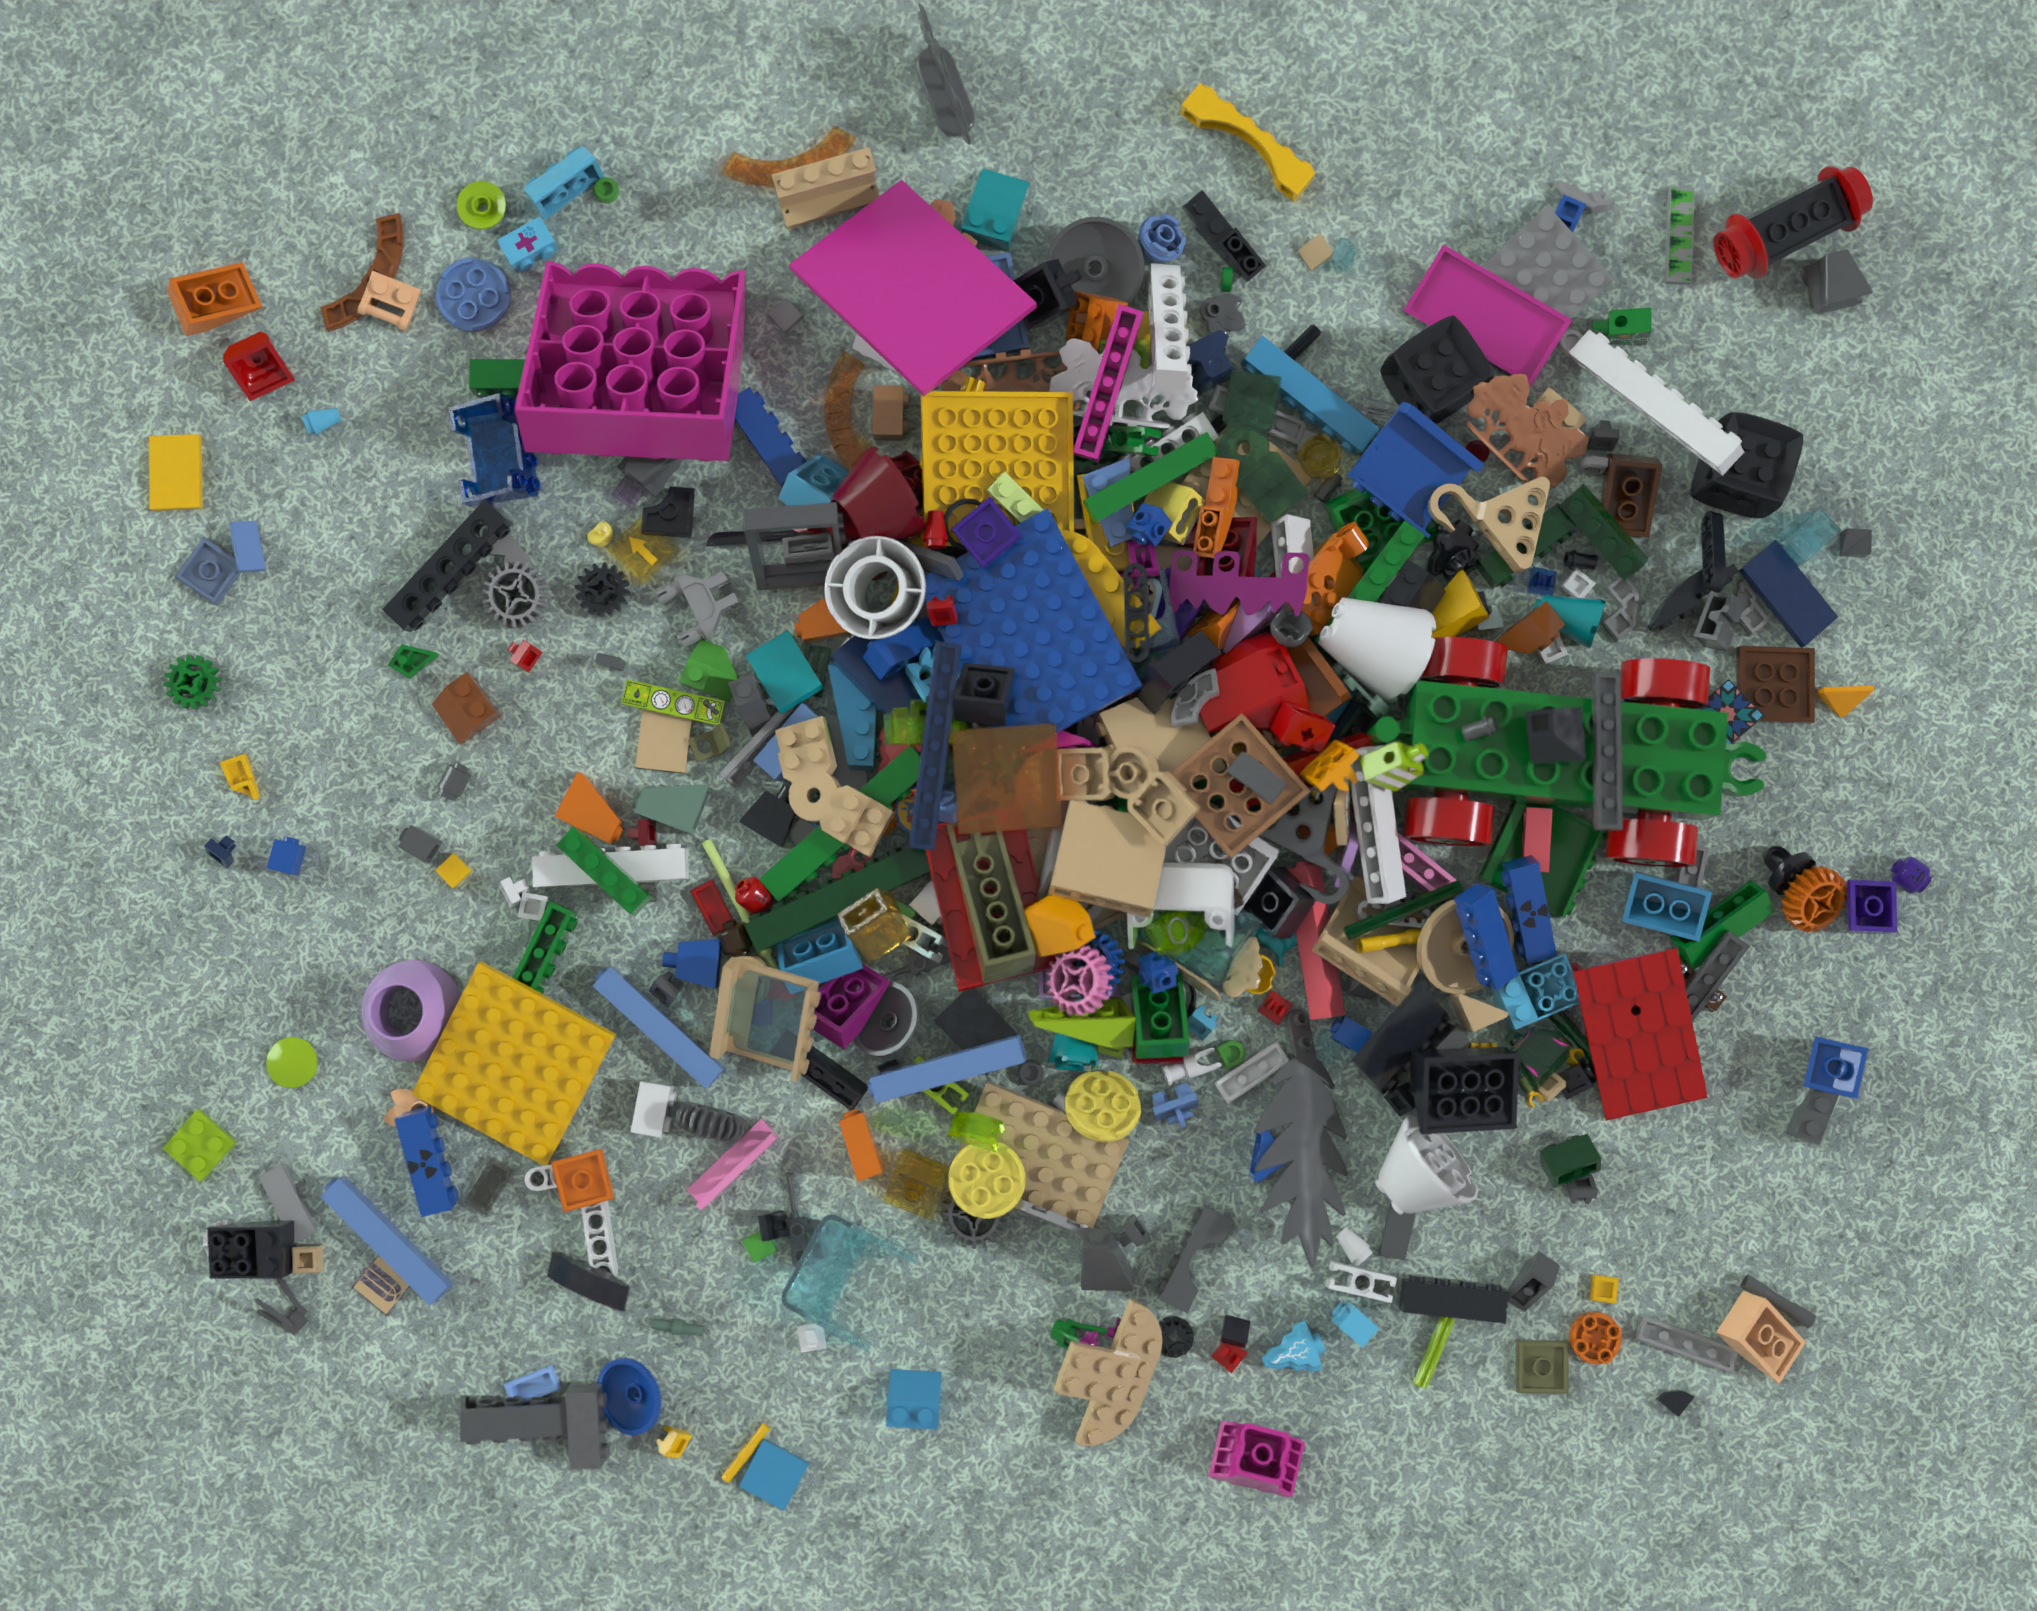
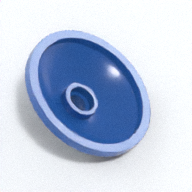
(631, 1396)

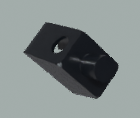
(771, 816)

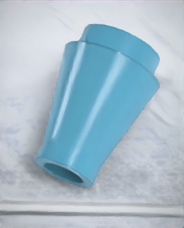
(320, 420)

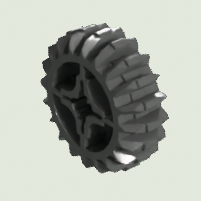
(710, 1122)
(973, 1236)

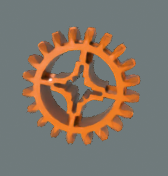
(1819, 884)

